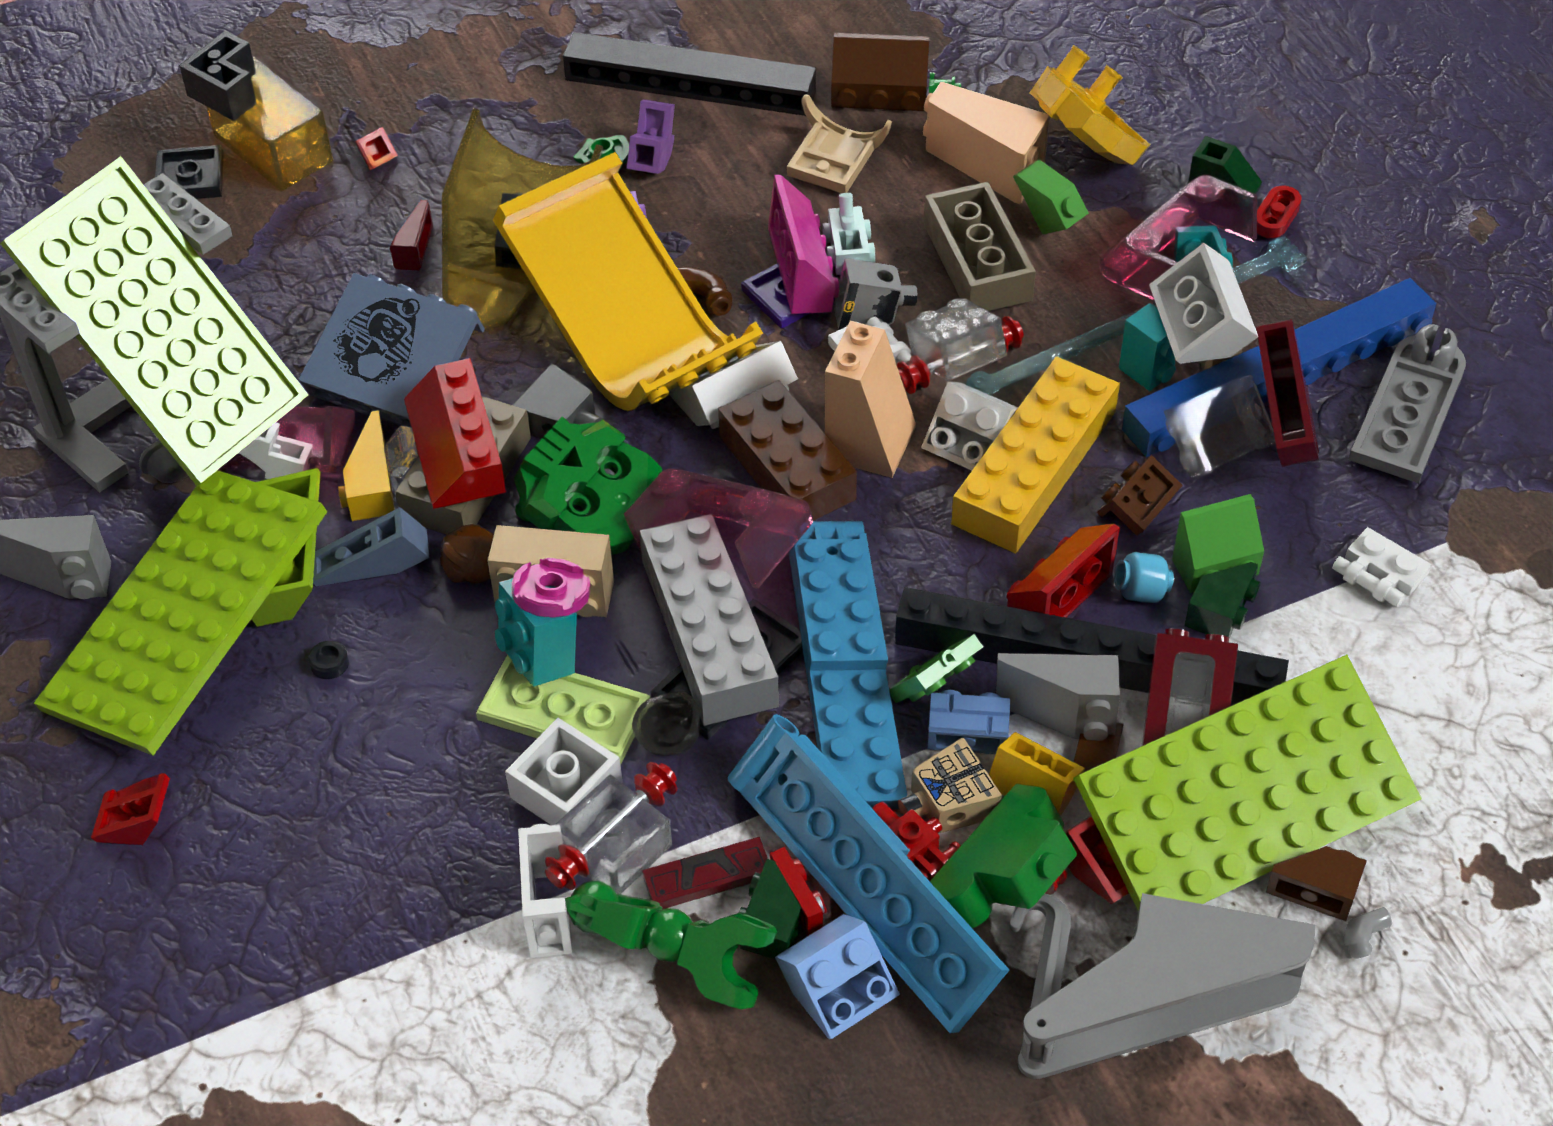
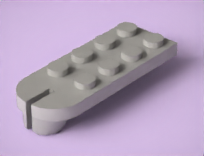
(1410, 405)

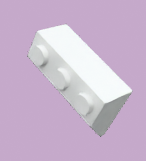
(1203, 307)
(733, 382)

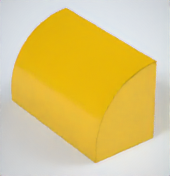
(1031, 764)

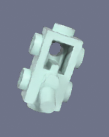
(847, 234)

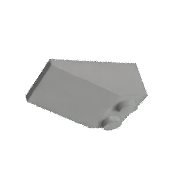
(56, 555)
(1063, 691)

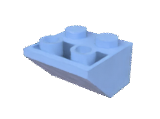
(838, 974)

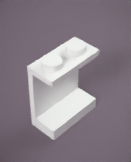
(543, 919)

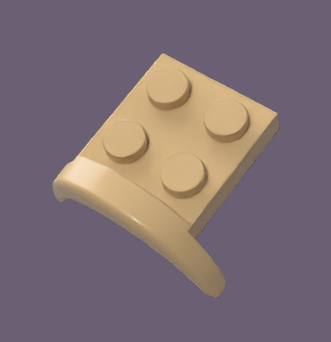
(831, 153)

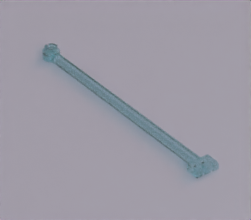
(1278, 254)

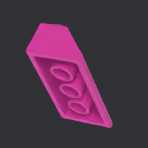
(800, 250)

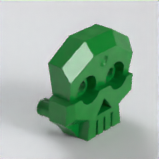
(570, 471)

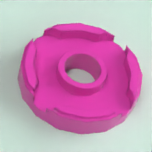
(567, 598)

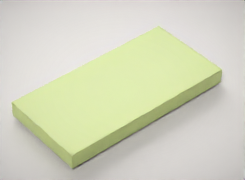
(585, 703)

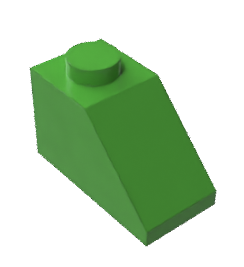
(1050, 197)

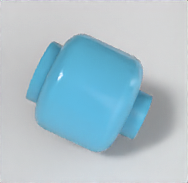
(1143, 577)

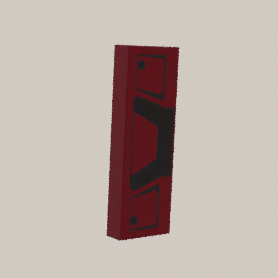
(705, 873)

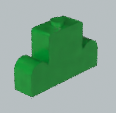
(1007, 857)

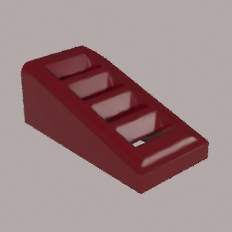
(412, 239)

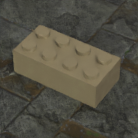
(979, 247)
(511, 436)

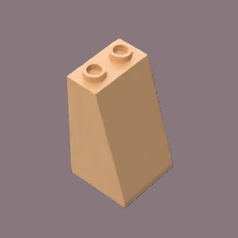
(984, 136)
(867, 401)

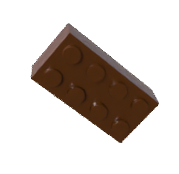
(787, 449)

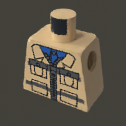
(952, 788)

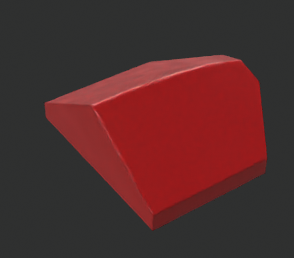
(131, 812)

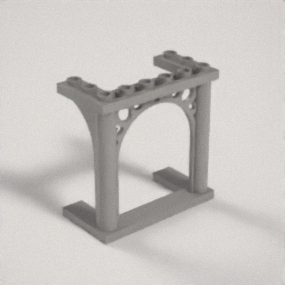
(40, 328)

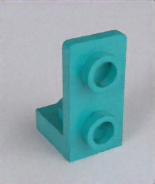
(1191, 237)

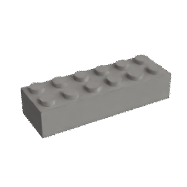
(709, 620)

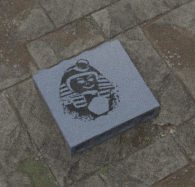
(384, 345)

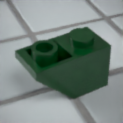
(1225, 164)
(1221, 599)
(776, 905)

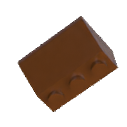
(879, 71)

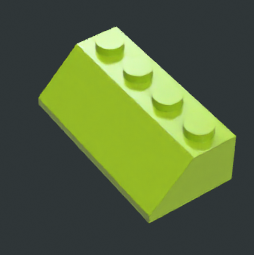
(297, 580)

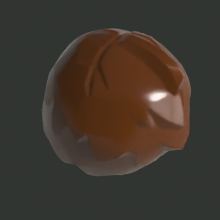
(466, 554)

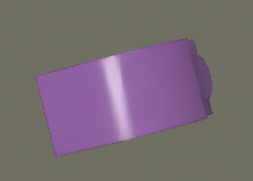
(654, 140)

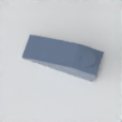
(373, 550)

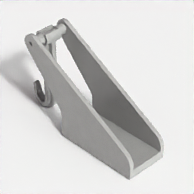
(1176, 977)

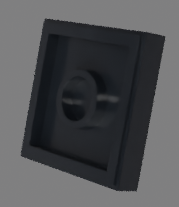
(193, 169)

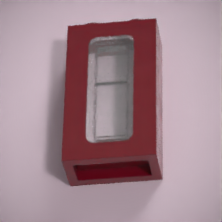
(1187, 681)

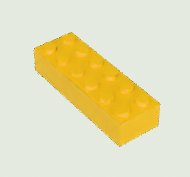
(1035, 454)

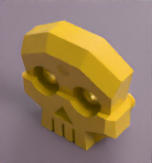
(1086, 111)

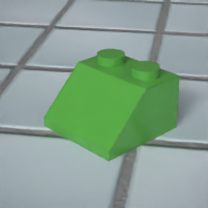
(1217, 539)

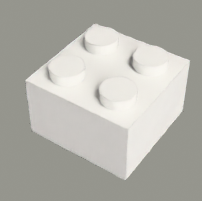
(559, 771)

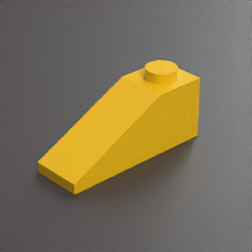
(367, 476)

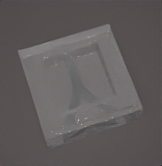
(400, 451)

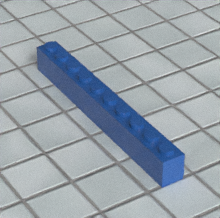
(1323, 346)

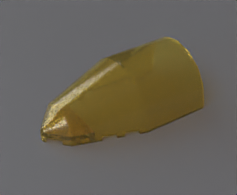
(469, 203)

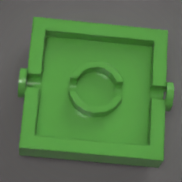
(935, 671)

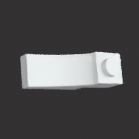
(277, 453)

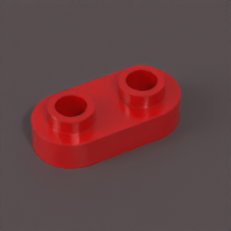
(1278, 211)

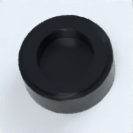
(328, 659)

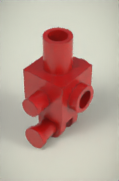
(919, 837)

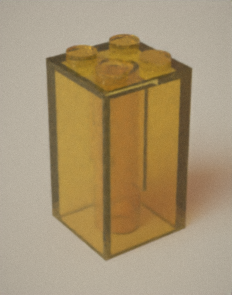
(279, 135)

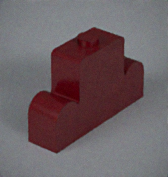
(1287, 394)

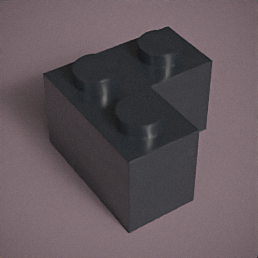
(221, 76)

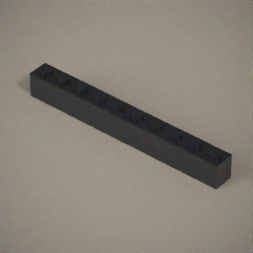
(940, 620)

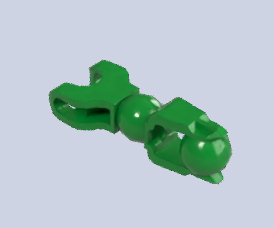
(673, 936)

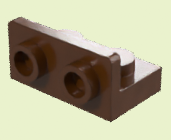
(1141, 495)

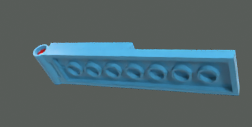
(847, 659)
(867, 872)

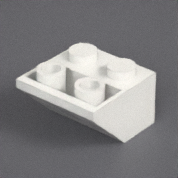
(966, 424)

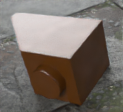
(1319, 880)

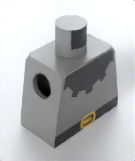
(870, 292)

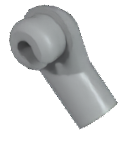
(1360, 931)

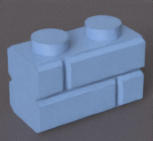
(977, 719)

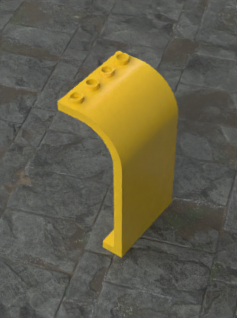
(614, 287)

